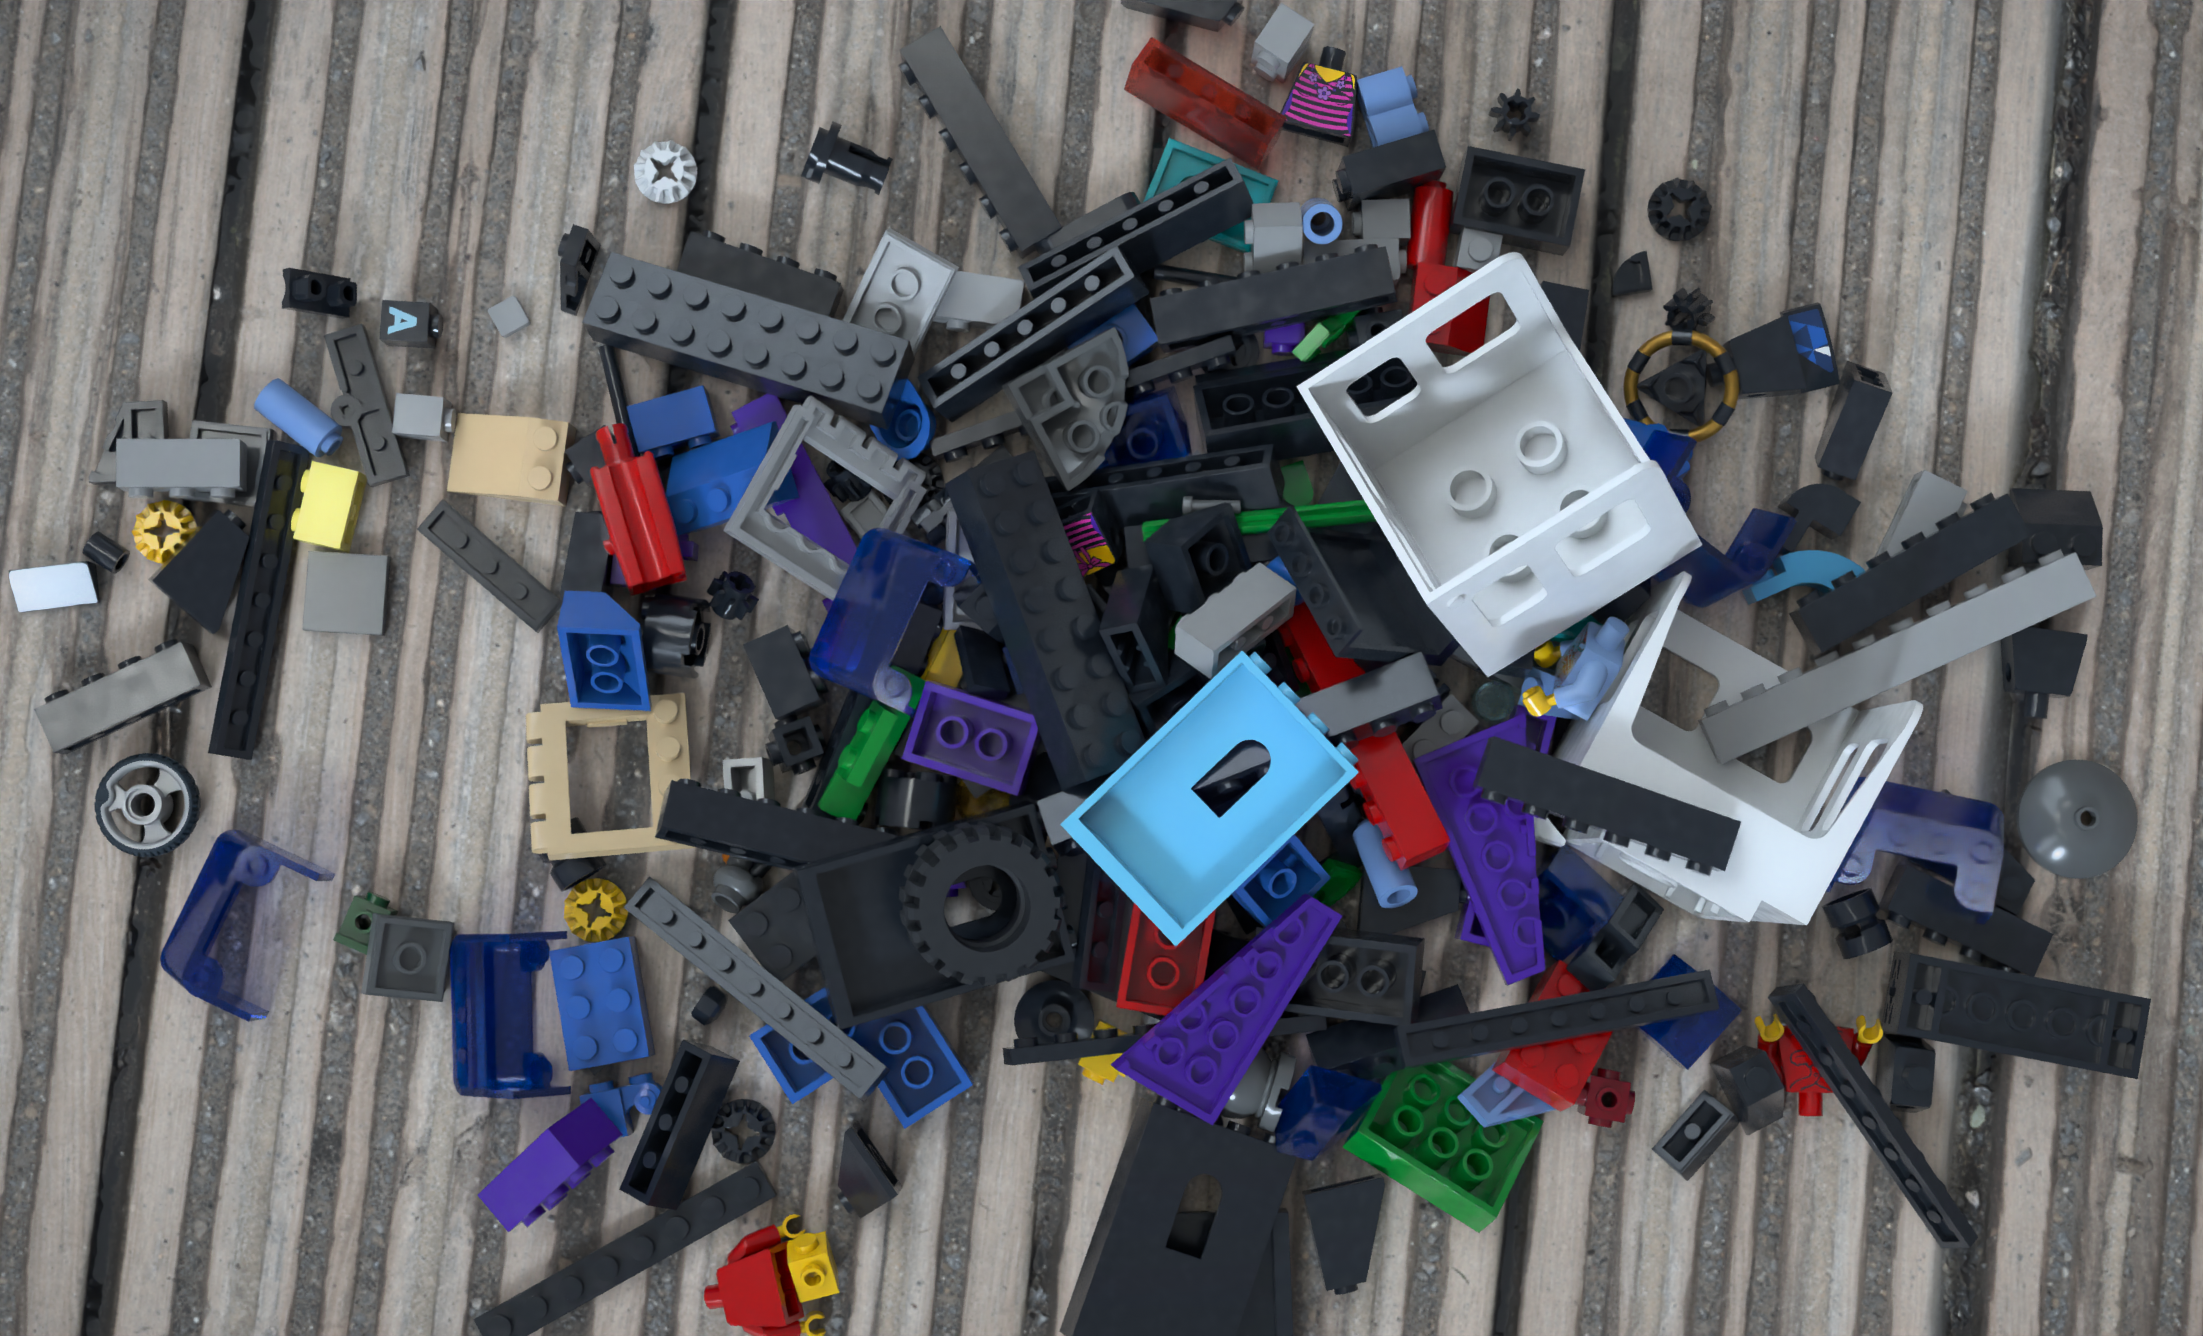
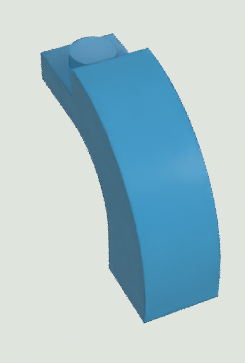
(1801, 568)

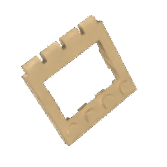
(549, 763)

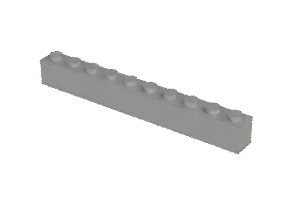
(1897, 657)

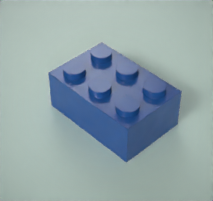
(602, 1003)

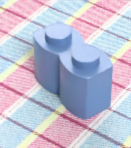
(1389, 106)

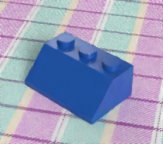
(713, 478)
(602, 653)

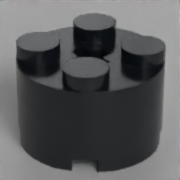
(675, 634)
(915, 799)

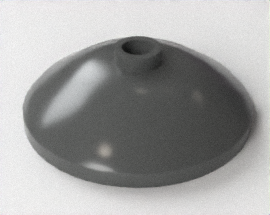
(2052, 825)

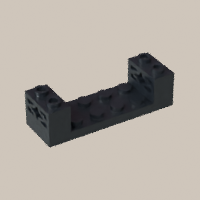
(2016, 1014)

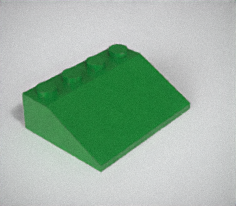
(1437, 1147)

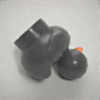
(735, 884)

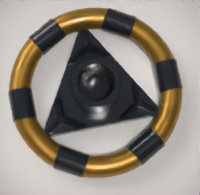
(1683, 384)

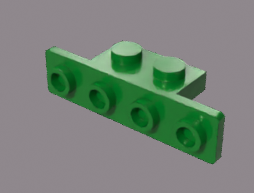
(867, 754)

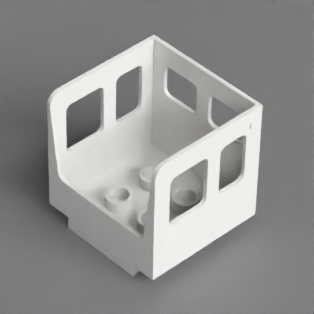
(1503, 473)
(1776, 862)

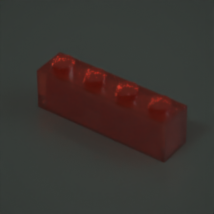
(1204, 103)

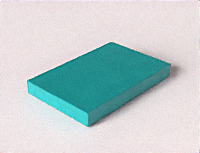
(1184, 161)

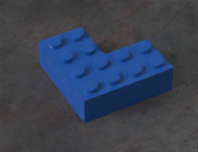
(909, 1043)

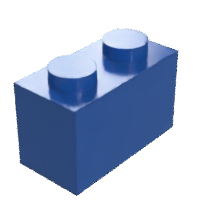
(673, 422)

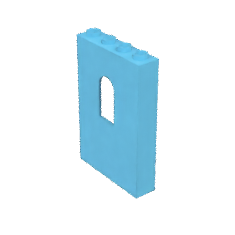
(1166, 841)

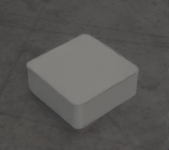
(509, 316)

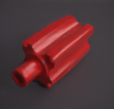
(636, 514)

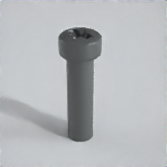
(1190, 505)

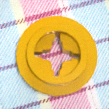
(151, 517)
(612, 901)

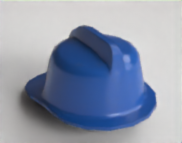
(910, 426)

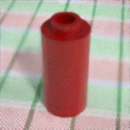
(1429, 224)

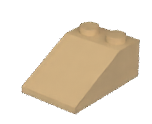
(511, 458)

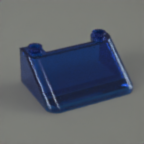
(875, 612)

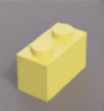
(329, 506)

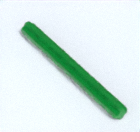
(1312, 516)

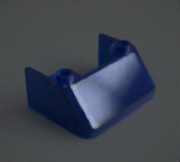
(1712, 571)
(233, 860)
(495, 1015)

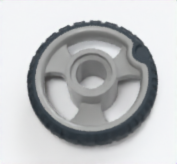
(157, 838)

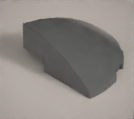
(1074, 405)

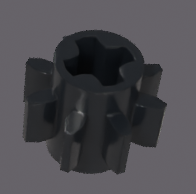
(1513, 104)
(1689, 311)
(845, 483)
(732, 595)

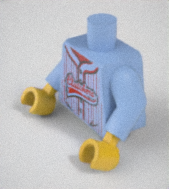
(1583, 671)

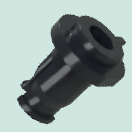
(845, 161)

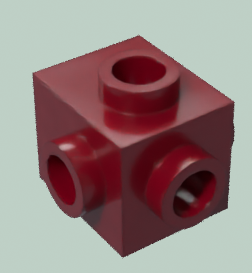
(1590, 1102)

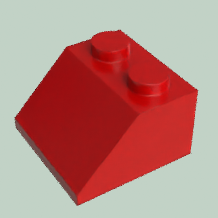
(1464, 332)

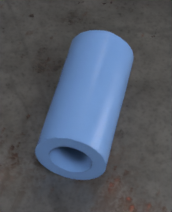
(1329, 229)
(299, 418)
(1389, 883)

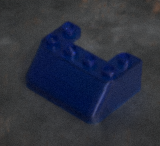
(1936, 830)

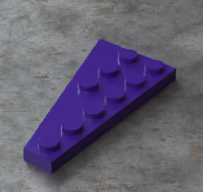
(1490, 849)
(1218, 1029)

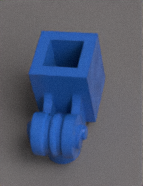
(618, 1101)

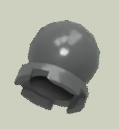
(1260, 1089)

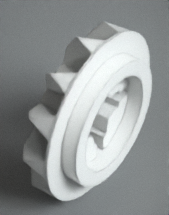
(665, 190)

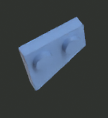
(1498, 1100)

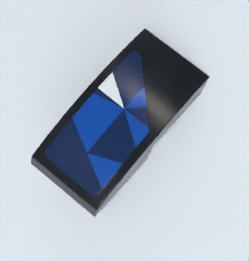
(1813, 346)

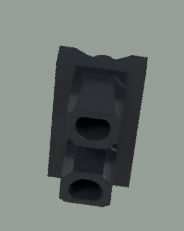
(318, 293)

